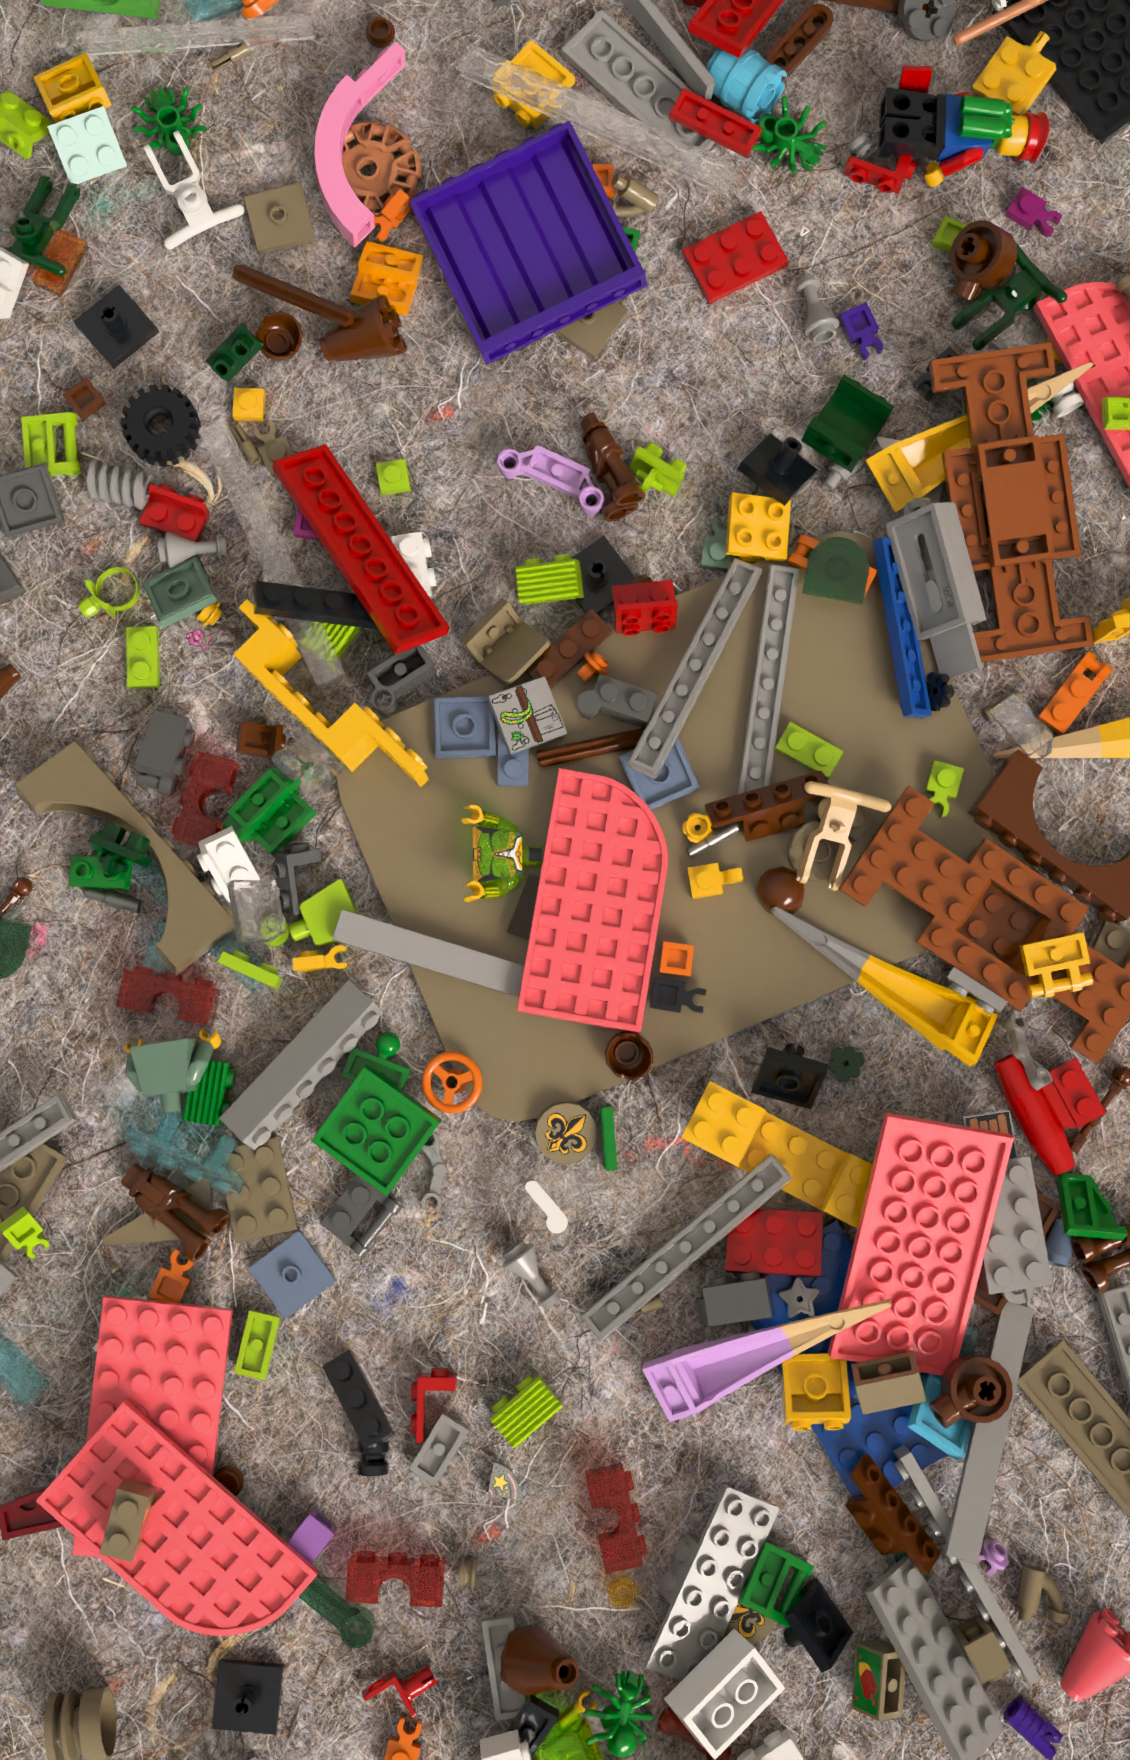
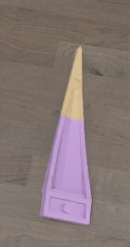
(708, 1371)

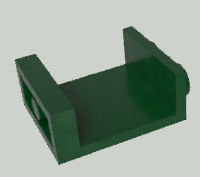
(848, 423)

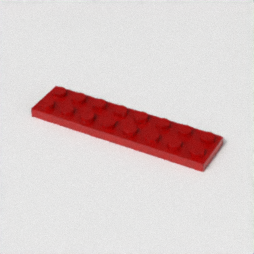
(361, 548)

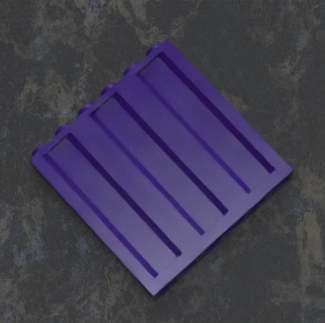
(528, 242)

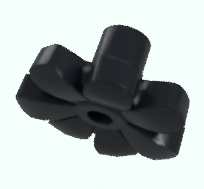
(939, 691)

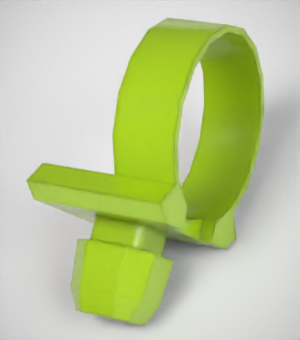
(90, 605)

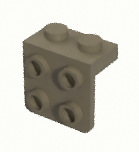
(504, 643)

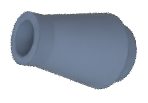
(1058, 1245)

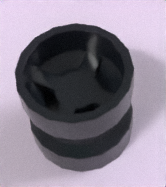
(373, 1461)

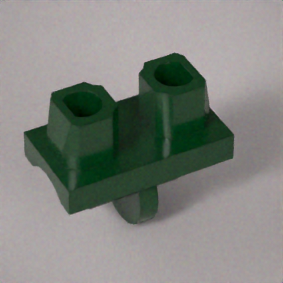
(234, 352)
(110, 841)

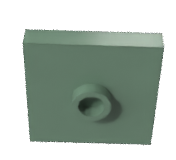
(179, 592)

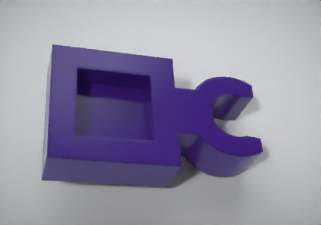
(861, 326)

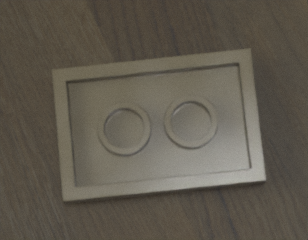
(266, 1199)

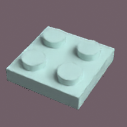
(87, 145)

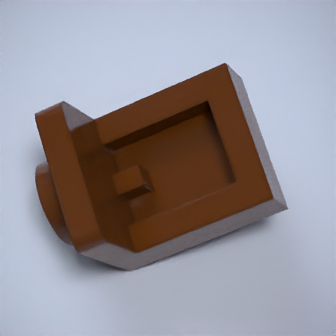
(259, 739)

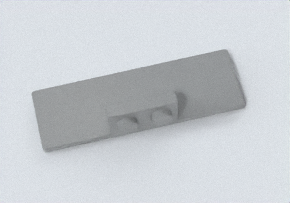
(709, 1581)

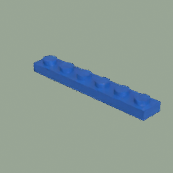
(902, 635)

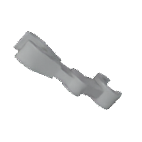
(1036, 1073)
(439, 1172)

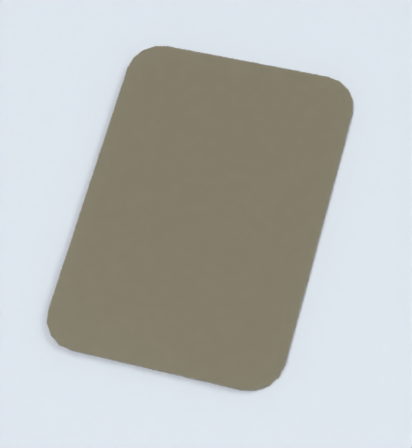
(747, 959)

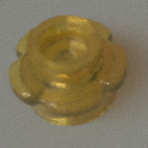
(622, 1583)

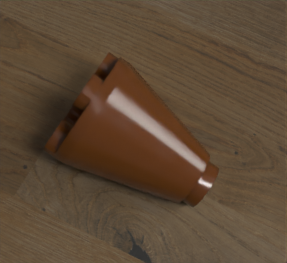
(371, 335)
(536, 1663)

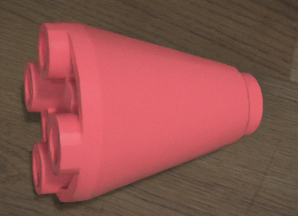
(1099, 1657)

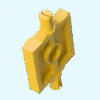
(1016, 73)

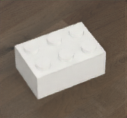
(724, 1693)

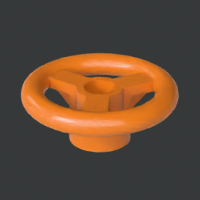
(462, 1078)

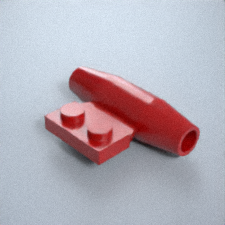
(1045, 1113)

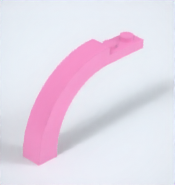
(342, 107)

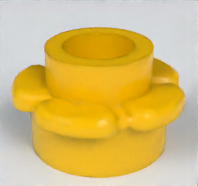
(209, 614)
(689, 827)

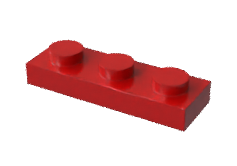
(715, 123)

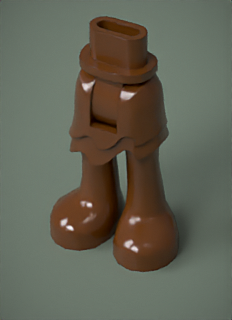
(608, 467)
(160, 1197)
(1099, 1271)

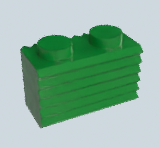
(210, 1096)

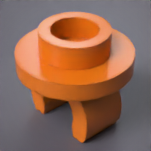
(595, 664)

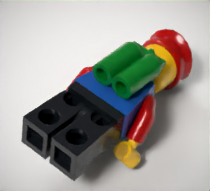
(956, 130)

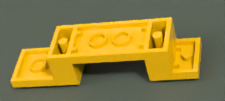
(354, 735)
(748, 1134)

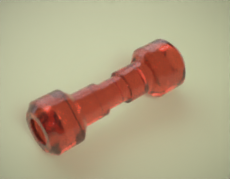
(671, 1725)

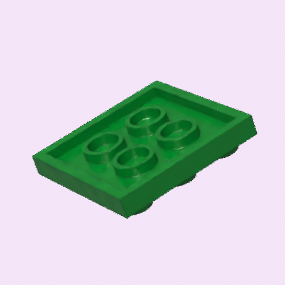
(376, 1130)

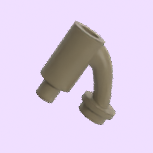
(639, 195)
(1029, 1594)

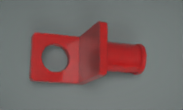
(407, 1689)

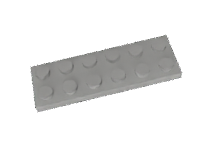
(629, 76)
(934, 1661)

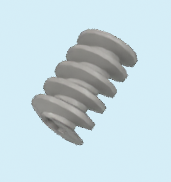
(118, 487)

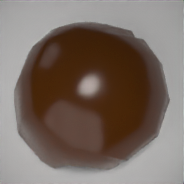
(281, 336)
(780, 889)
(629, 1055)

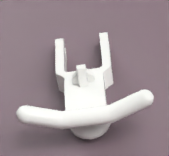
(191, 200)

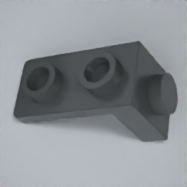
(283, 870)

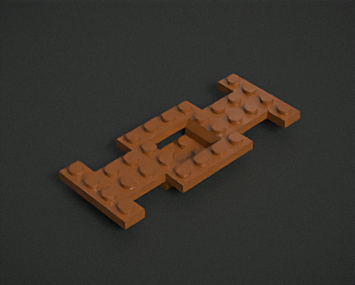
(1024, 497)
(981, 926)

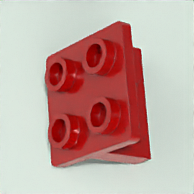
(644, 607)

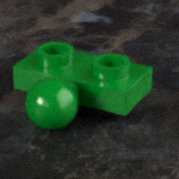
(88, 872)
(386, 1045)

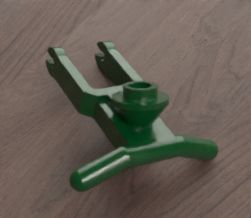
(35, 230)
(1014, 295)

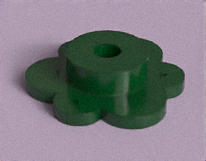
(854, 1061)

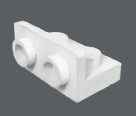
(226, 860)

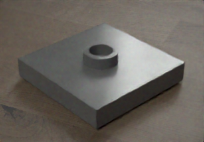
(28, 500)

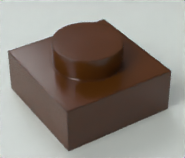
(84, 398)

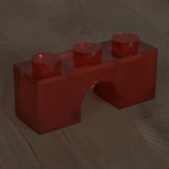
(209, 776)
(141, 990)
(622, 1546)
(422, 1575)

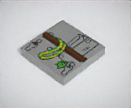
(526, 715)

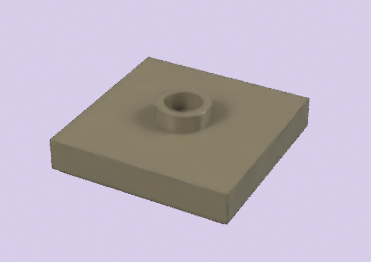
(279, 218)
(594, 330)

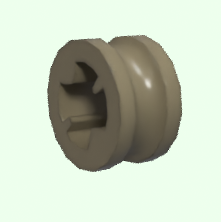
(468, 1572)

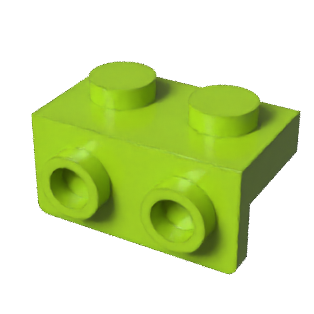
(21, 124)

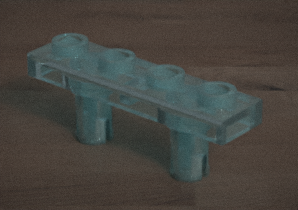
(194, 1167)

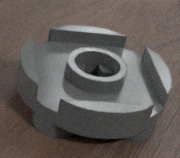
(930, 27)

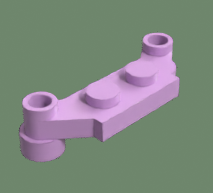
(555, 472)

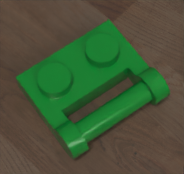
(767, 1580)

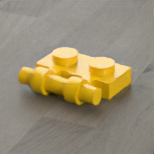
(1052, 955)

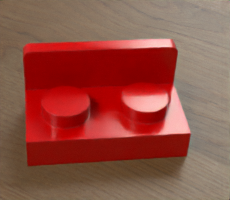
(175, 512)

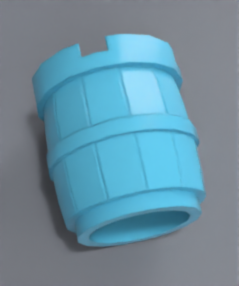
(746, 83)

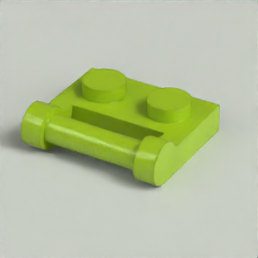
(40, 442)

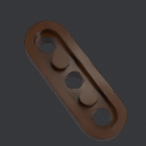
(803, 32)

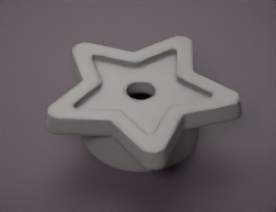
(790, 1297)

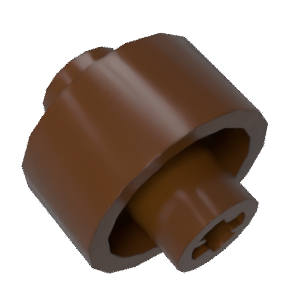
(981, 258)
(972, 1391)

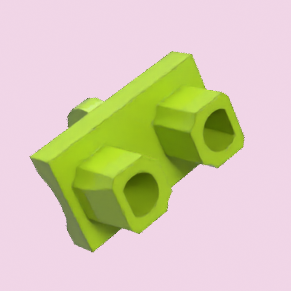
(656, 472)

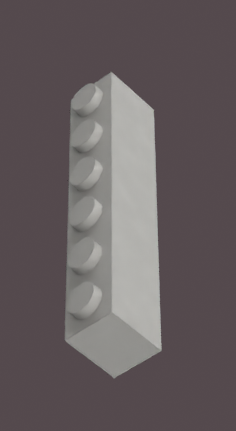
(301, 1065)

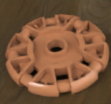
(380, 155)

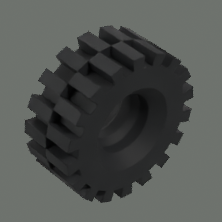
(170, 444)

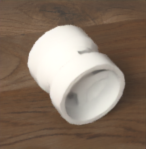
(1066, 401)

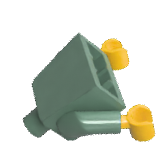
(169, 1067)

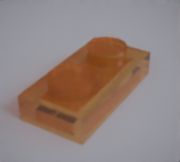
(67, 251)

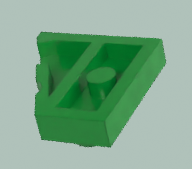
(1085, 1209)

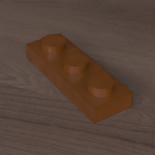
(570, 649)

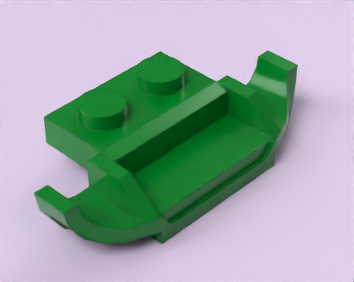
(270, 811)

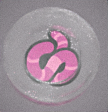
(194, 637)

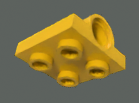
(757, 528)

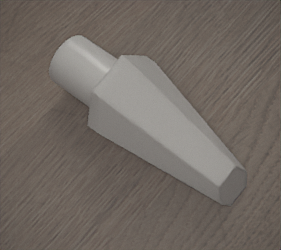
(839, 473)

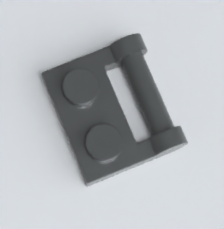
(353, 1208)

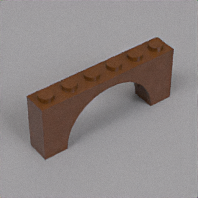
(1009, 813)

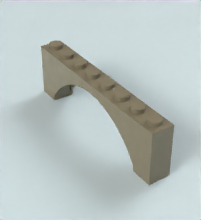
(77, 785)

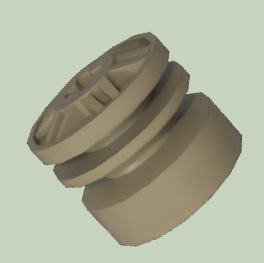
(80, 1725)

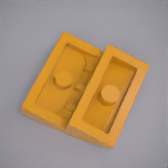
(388, 273)

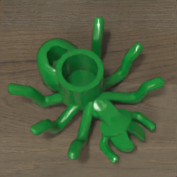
(168, 120)
(783, 136)
(619, 1718)

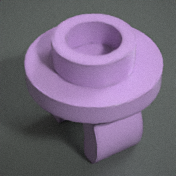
(995, 1554)

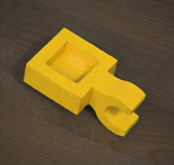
(708, 880)
(313, 961)

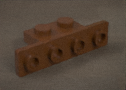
(766, 808)
(887, 1518)

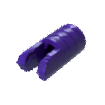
(1032, 1727)

